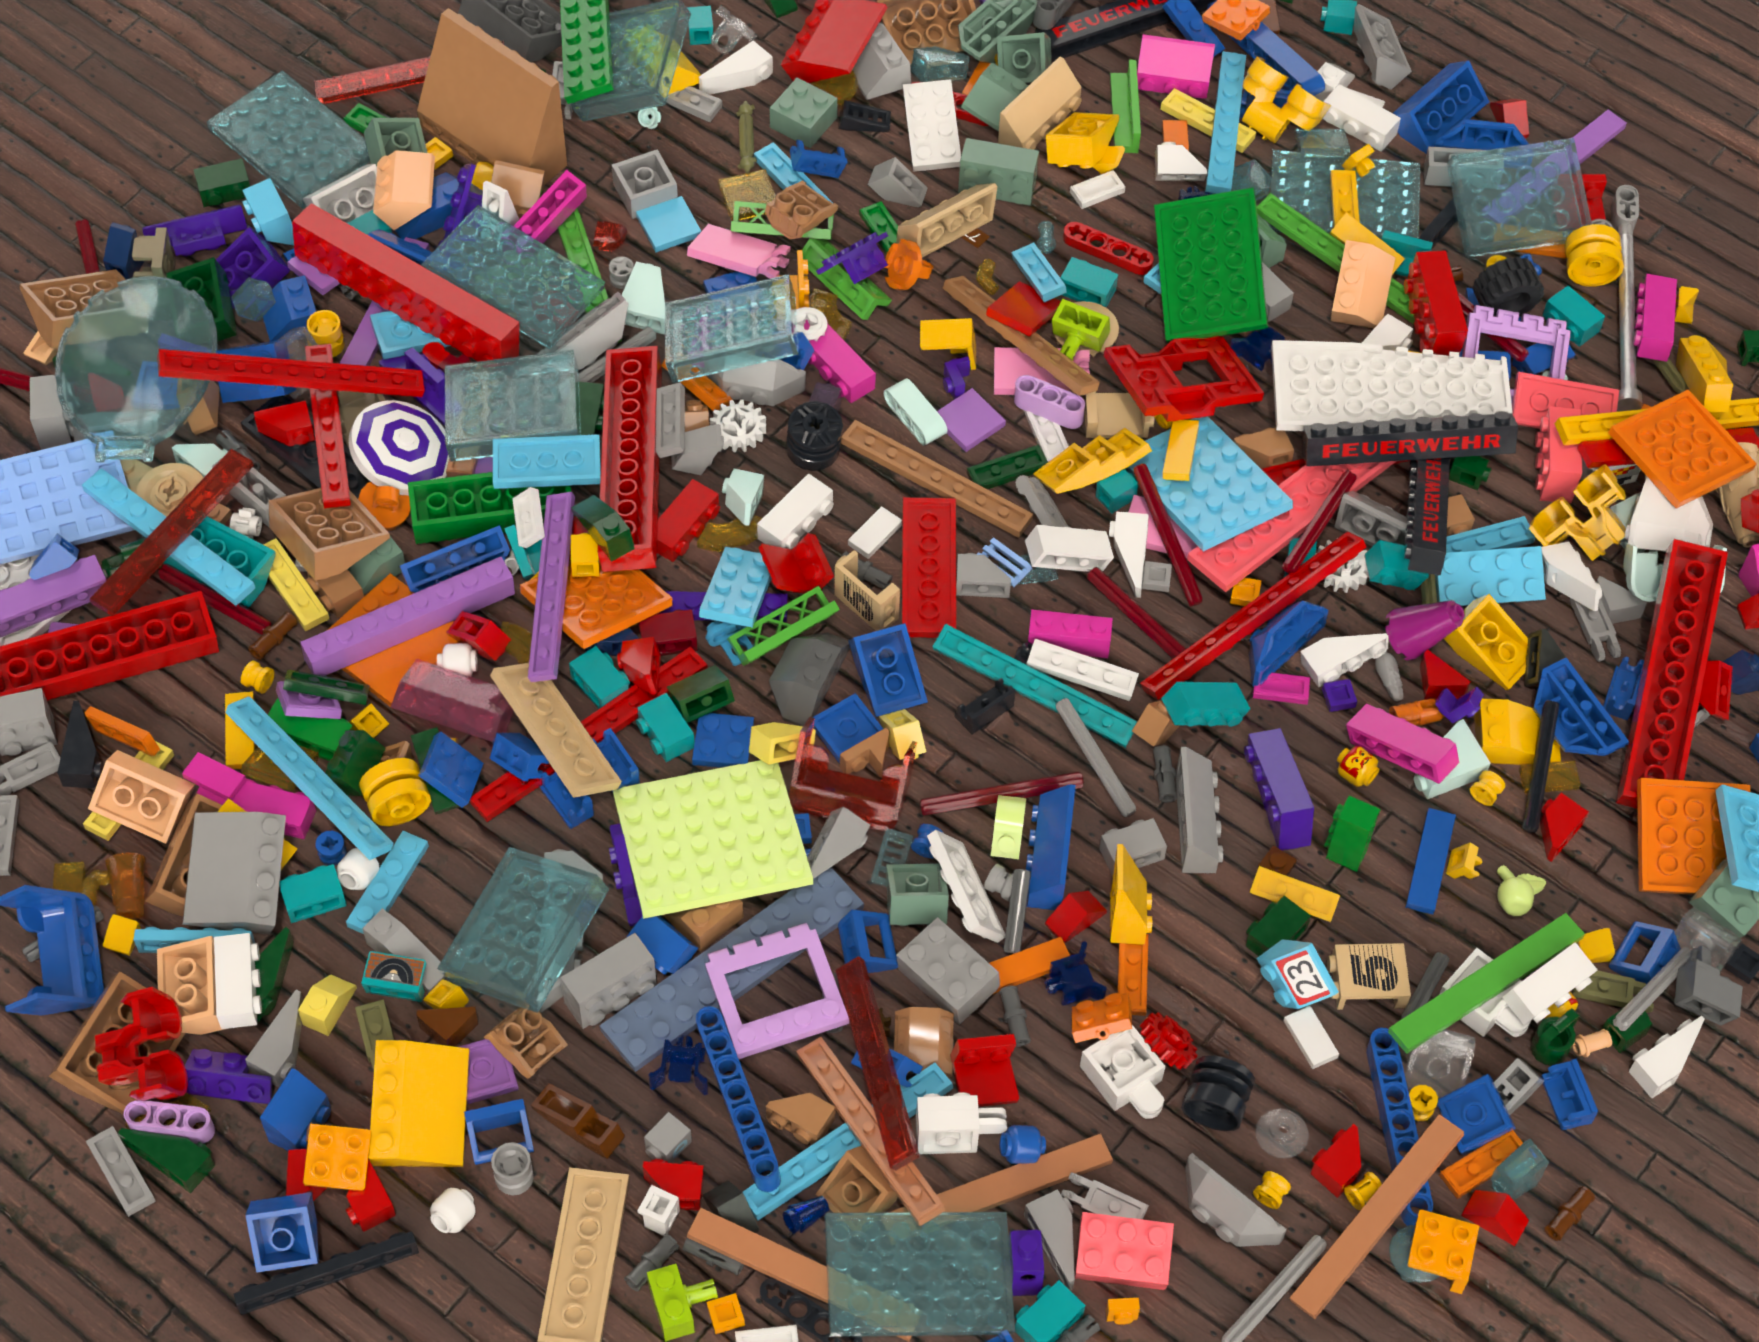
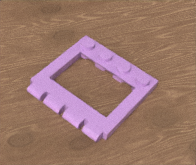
(1529, 329)
(786, 1025)

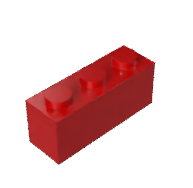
(685, 519)

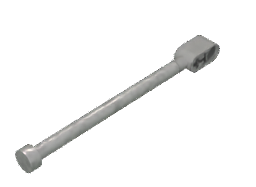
(1623, 219)

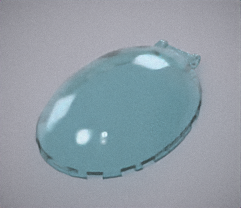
(111, 365)

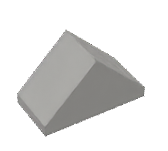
(1620, 602)

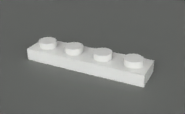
(1082, 669)

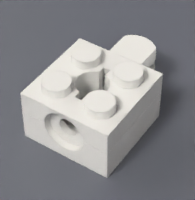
(1493, 1011)
(1126, 1072)
(954, 1123)

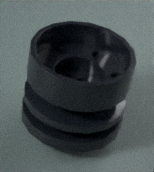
(814, 435)
(1218, 1093)

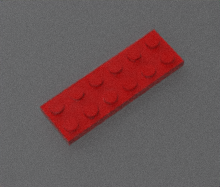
(928, 565)

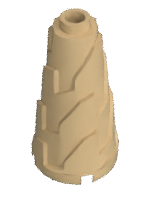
(1736, 489)

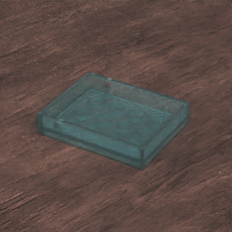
(644, 57)
(1518, 196)
(731, 328)
(510, 400)
(523, 929)

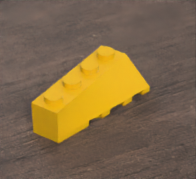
(1705, 373)

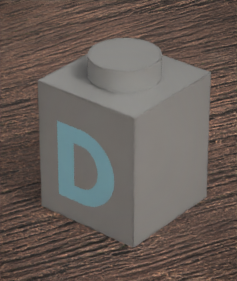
(667, 1139)

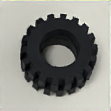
(1509, 286)

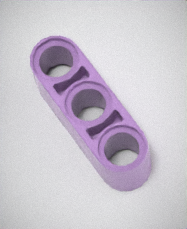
(1049, 401)
(159, 1112)

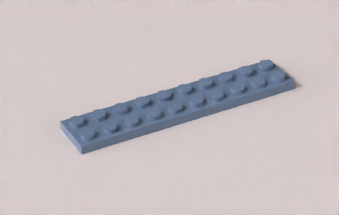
(672, 1005)

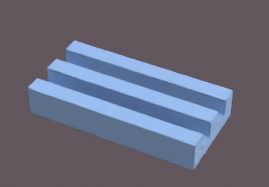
(1020, 574)

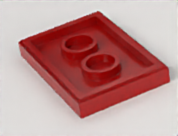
(1022, 309)

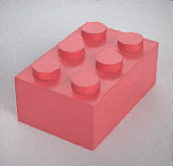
(1557, 463)
(1124, 1251)

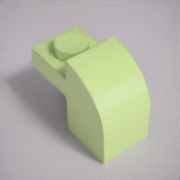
(1008, 827)

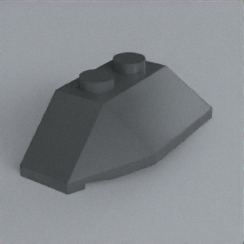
(806, 674)

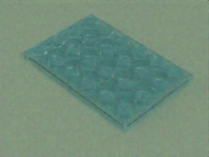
(290, 137)
(1385, 195)
(515, 275)
(918, 1279)

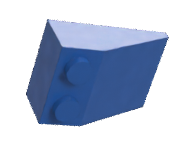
(243, 391)
(888, 669)

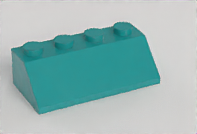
(238, 550)

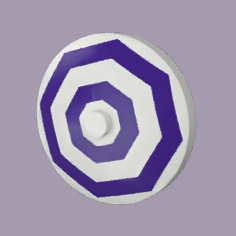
(398, 445)

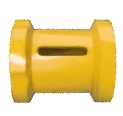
(1363, 1190)

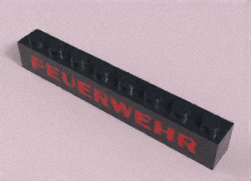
(1108, 25)
(1409, 439)
(1427, 515)

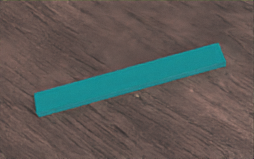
(1033, 684)

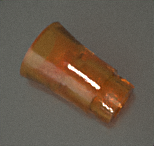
(127, 884)

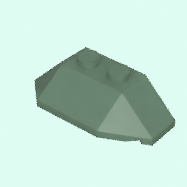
(992, 20)

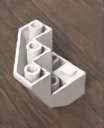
(1659, 522)

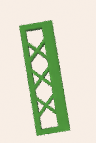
(1126, 104)
(764, 228)
(859, 297)
(790, 631)

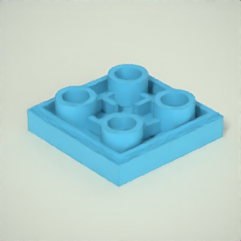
(668, 224)

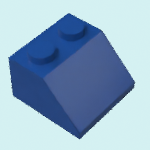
(291, 308)
(293, 1110)

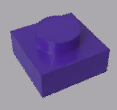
(1339, 695)

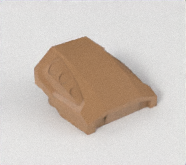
(798, 210)
(925, 1036)
(526, 1040)

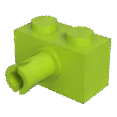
(1079, 327)
(674, 1300)

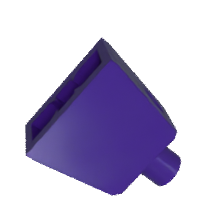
(1026, 1258)

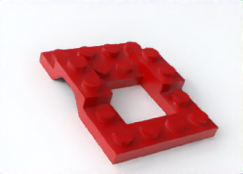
(1158, 391)

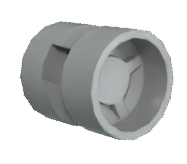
(512, 1168)

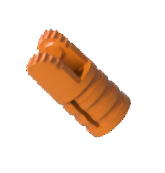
(1417, 712)

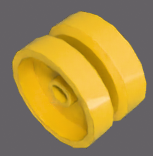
(1594, 255)
(394, 792)

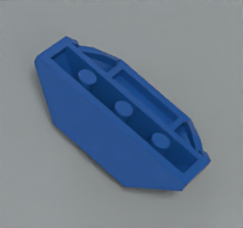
(1481, 136)
(434, 217)
(455, 559)
(1283, 638)
(1582, 721)

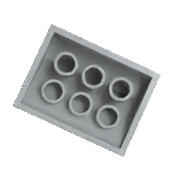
(234, 871)

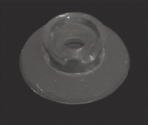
(1278, 1143)

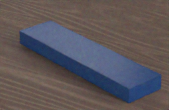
(1430, 861)

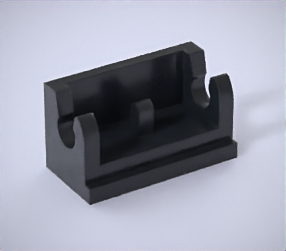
(986, 707)

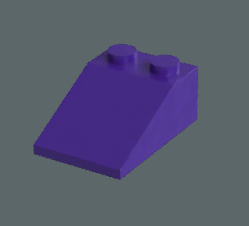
(253, 258)

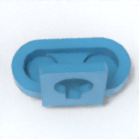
(719, 632)

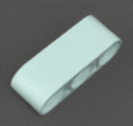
(915, 411)

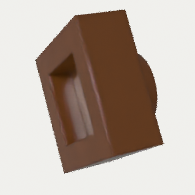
(1278, 861)

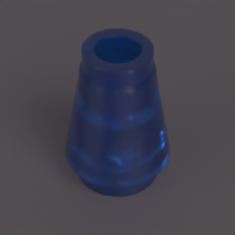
(804, 1214)

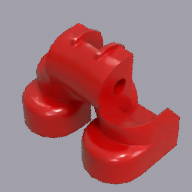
(160, 1073)

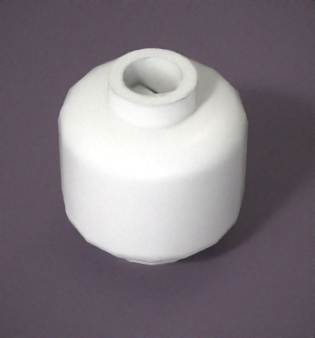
(458, 658)
(356, 870)
(452, 1210)

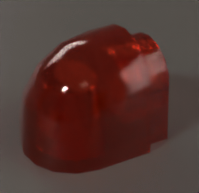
(609, 235)

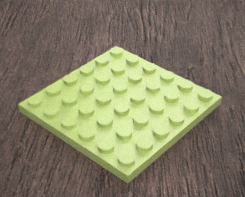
(711, 837)

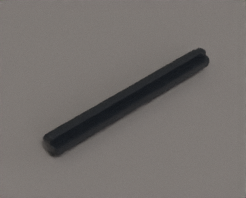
(1540, 766)

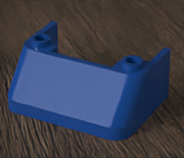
(66, 949)

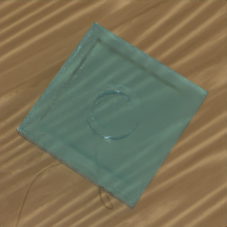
(1322, 143)

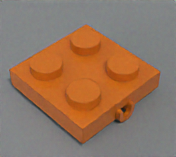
(1236, 16)
(1108, 1015)

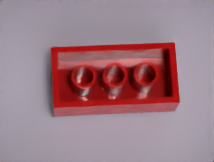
(1435, 303)

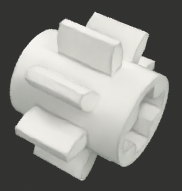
(246, 522)

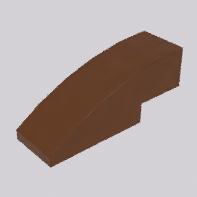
(578, 1120)

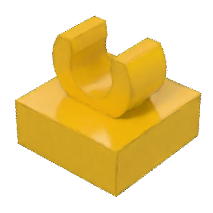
(1360, 161)
(1463, 861)

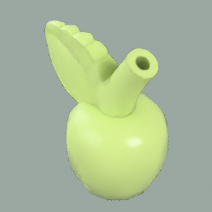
(1518, 892)

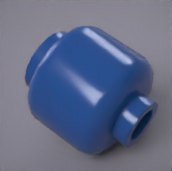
(1022, 1144)

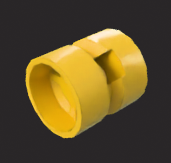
(326, 329)

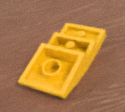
(1094, 462)

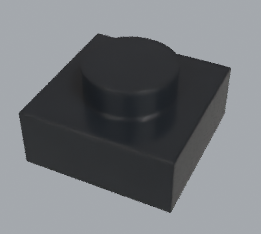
(1744, 963)

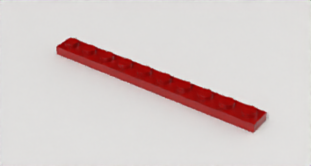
(289, 373)
(1253, 615)
(614, 715)

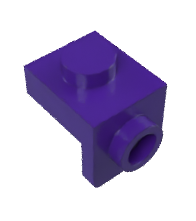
(953, 374)
(1455, 708)

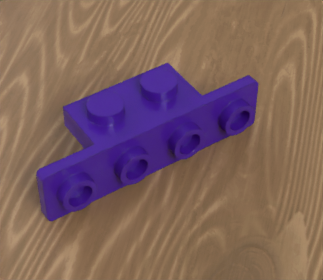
(462, 201)
(201, 230)
(861, 260)
(433, 378)
(624, 877)
(225, 1077)

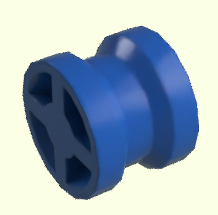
(921, 844)
(333, 854)

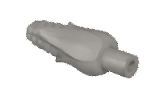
(1389, 673)

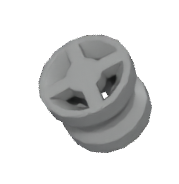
(617, 268)

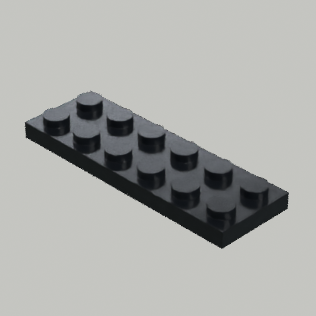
(302, 458)

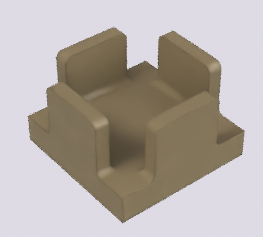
(154, 249)
(351, 405)

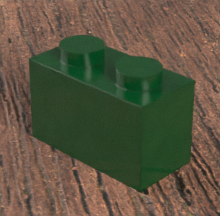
(222, 182)
(701, 693)
(352, 759)
(1281, 921)

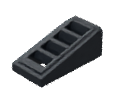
(851, 119)

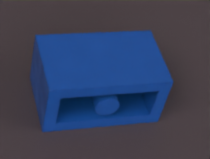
(665, 943)

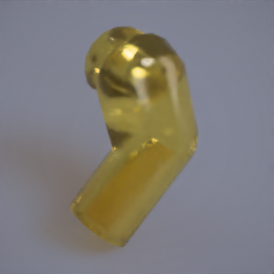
(984, 276)
(93, 882)

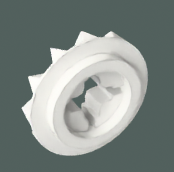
(816, 320)

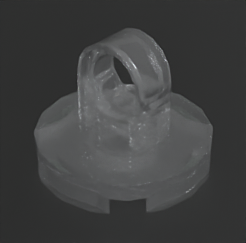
(733, 28)

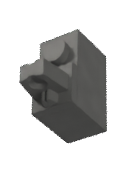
(1705, 991)

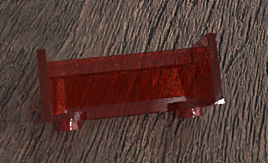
(821, 790)

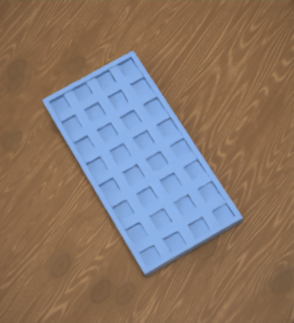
(46, 497)

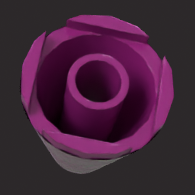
(1422, 626)

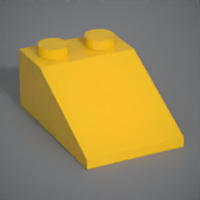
(1080, 139)
(1491, 642)
(1509, 732)
(1129, 901)

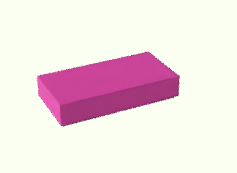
(1284, 688)
(214, 776)

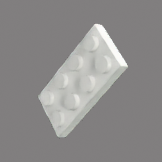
(932, 125)
(966, 886)

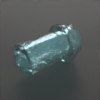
(1046, 241)

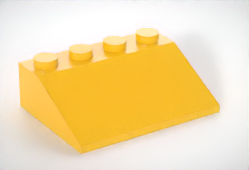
(418, 1104)

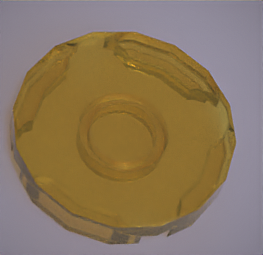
(842, 86)

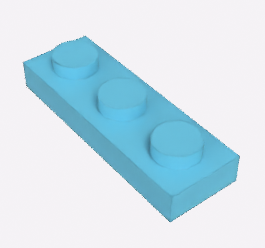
(1039, 272)

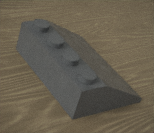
(523, 25)

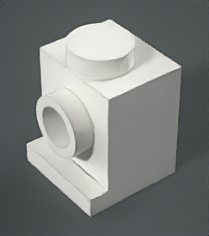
(659, 1210)

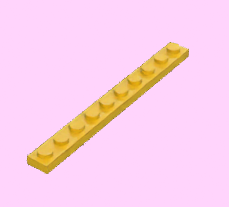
(1596, 426)

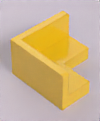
(949, 334)

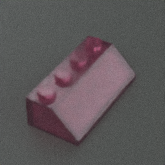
(453, 700)

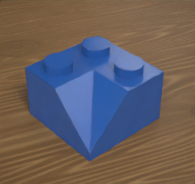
(283, 1232)

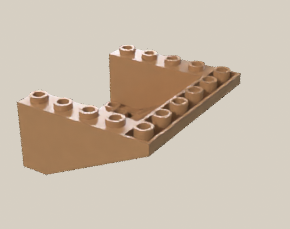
(491, 100)

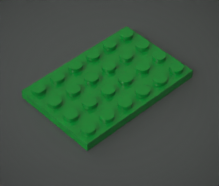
(1211, 265)

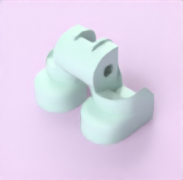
(1644, 574)

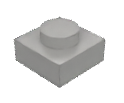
(1156, 576)

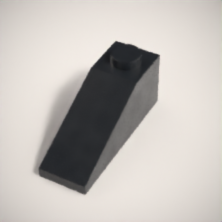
(79, 758)

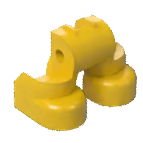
(1267, 117)
(1598, 532)

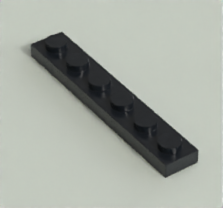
(319, 1275)

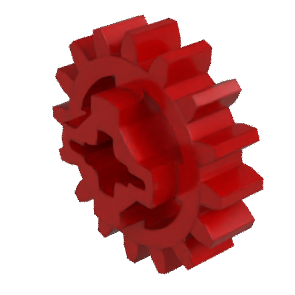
(1168, 1040)

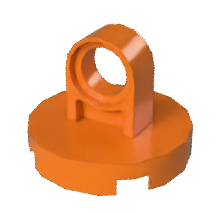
(906, 265)
(385, 504)

